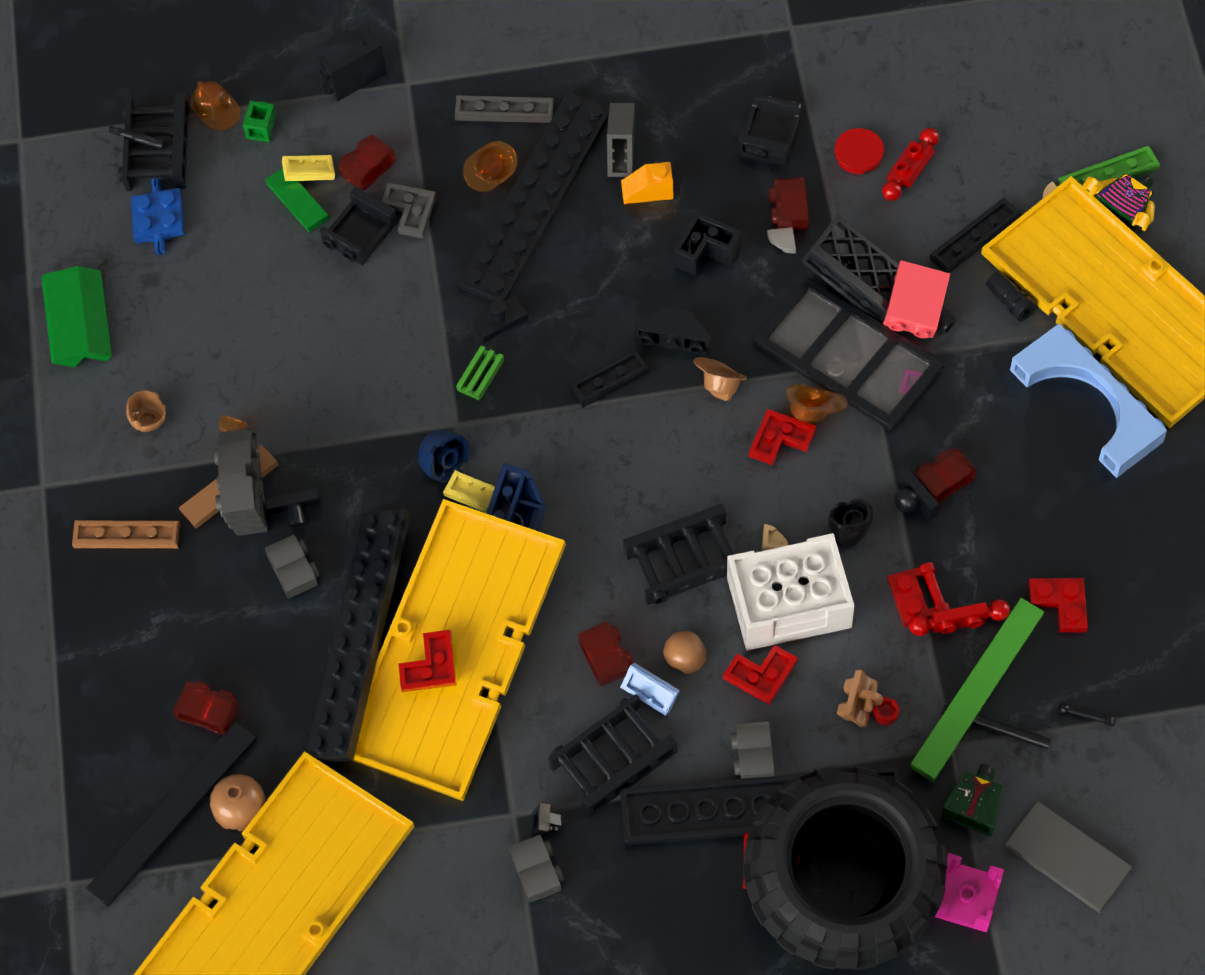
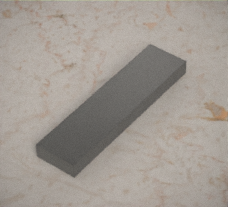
(504, 109)

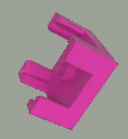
(969, 894)

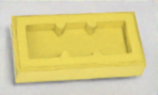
(308, 168)
(469, 491)

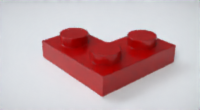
(779, 430)
(1066, 596)
(436, 670)
(763, 680)

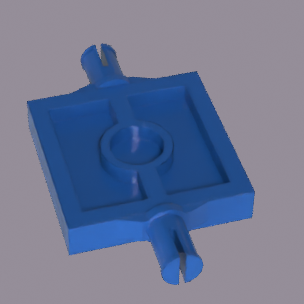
(157, 216)

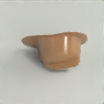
(719, 378)

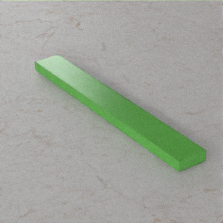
(976, 690)

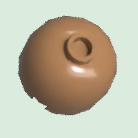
(236, 801)

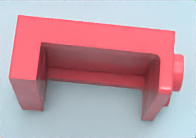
(916, 299)

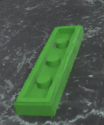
(1132, 163)

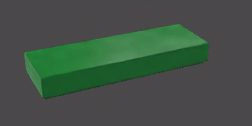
(297, 201)

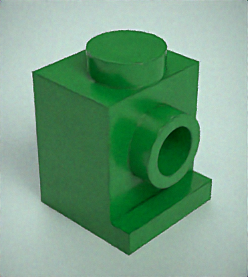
(259, 121)

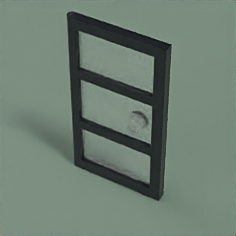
(848, 353)

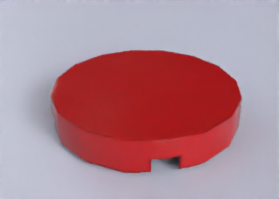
(859, 150)

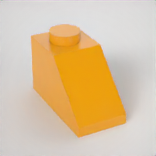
(648, 184)

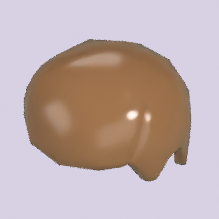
(145, 411)
(685, 652)

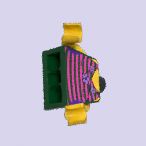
(1125, 198)

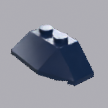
(517, 498)

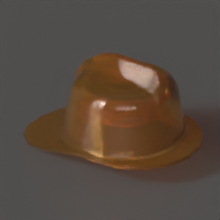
(215, 106)
(490, 166)
(813, 404)

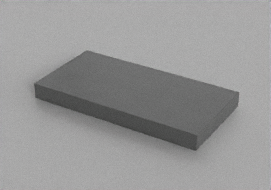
(1068, 856)

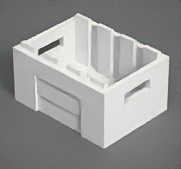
(797, 609)

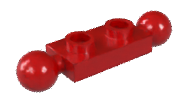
(910, 164)
(967, 616)

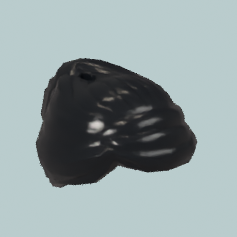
(850, 521)

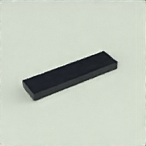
(974, 236)

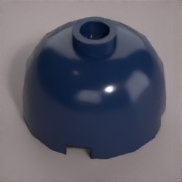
(442, 454)

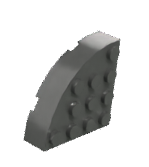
(240, 482)

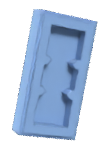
(650, 689)

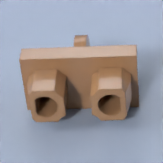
(861, 698)

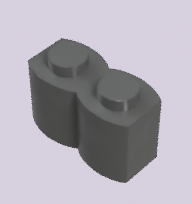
(292, 566)
(754, 750)
(535, 868)

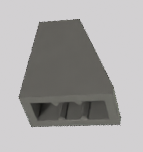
(620, 139)

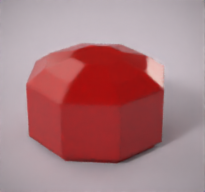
(887, 712)

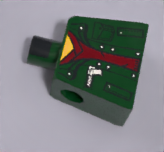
(975, 801)

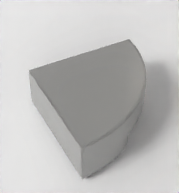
(783, 239)

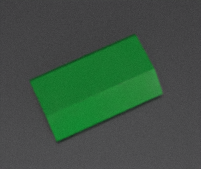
(76, 316)

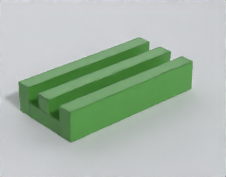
(489, 355)

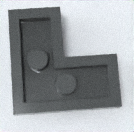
(414, 204)

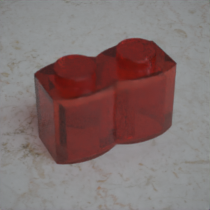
(366, 162)
(790, 203)
(946, 474)
(604, 653)
(206, 707)

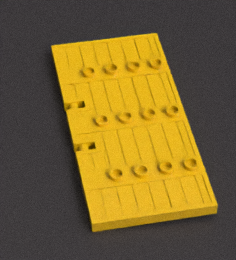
(1114, 293)
(478, 582)
(283, 905)

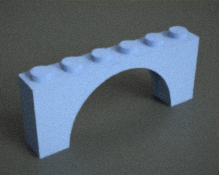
(1061, 355)

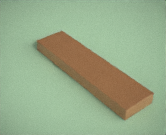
(203, 504)
(126, 534)

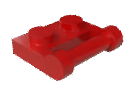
(909, 596)

